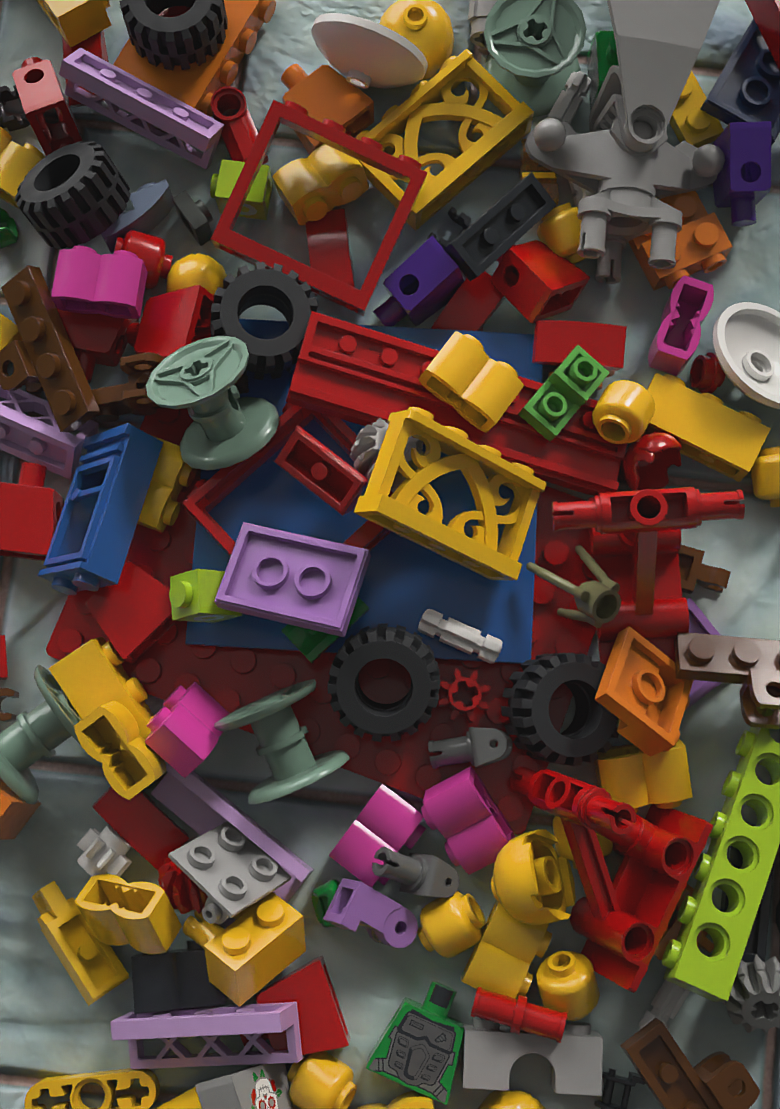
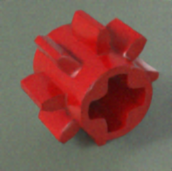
(470, 685)

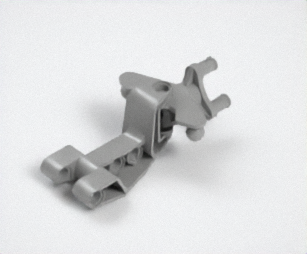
(626, 150)

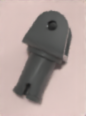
(475, 747)
(417, 873)

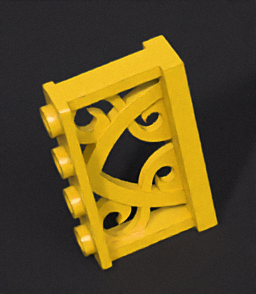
(422, 106)
(475, 461)

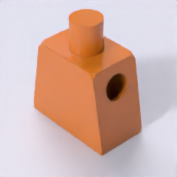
(330, 97)

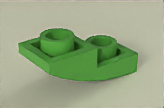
(563, 393)

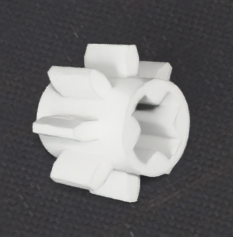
(104, 852)

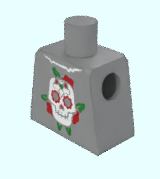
(250, 1088)

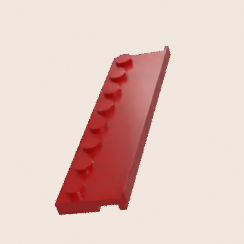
(370, 374)

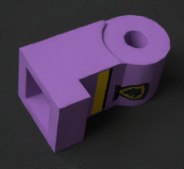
(381, 916)

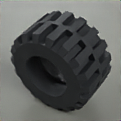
(179, 38)
(73, 194)
(270, 289)
(530, 709)
(375, 717)

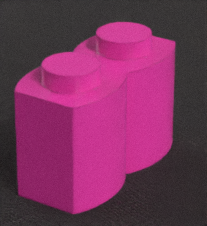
(99, 283)
(680, 325)
(185, 728)
(467, 820)
(382, 823)

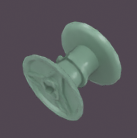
(534, 48)
(203, 381)
(36, 736)
(283, 743)

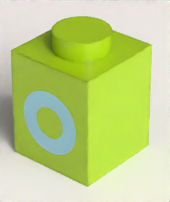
(259, 197)
(194, 595)

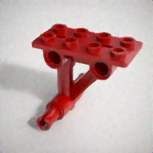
(637, 546)
(659, 854)

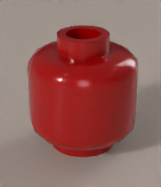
(151, 251)

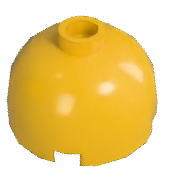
(425, 26)
(533, 880)

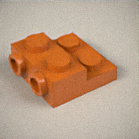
(699, 244)
(644, 693)

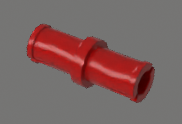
(519, 1014)

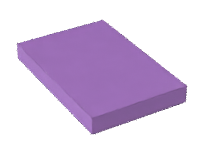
(293, 579)

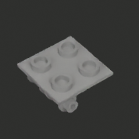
(229, 871)

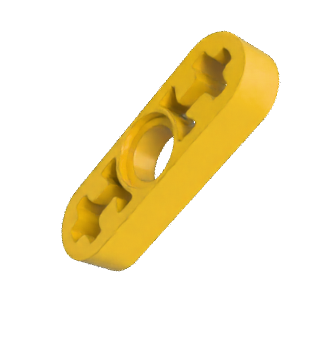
(59, 1087)

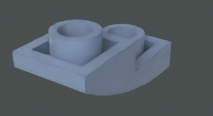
(151, 205)

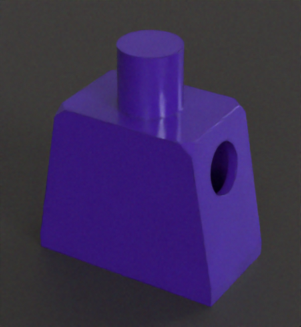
(745, 171)
(427, 274)

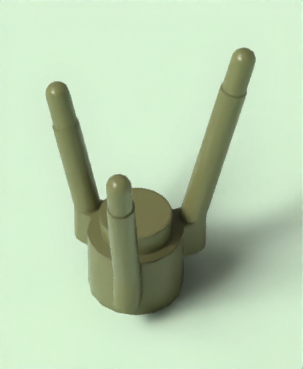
(595, 600)

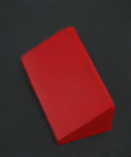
(321, 471)

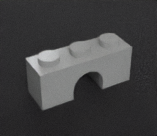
(492, 1050)

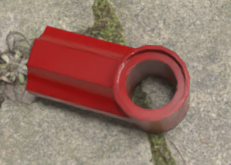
(239, 130)

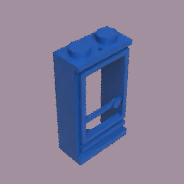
(101, 510)

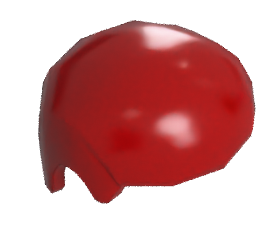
(649, 459)

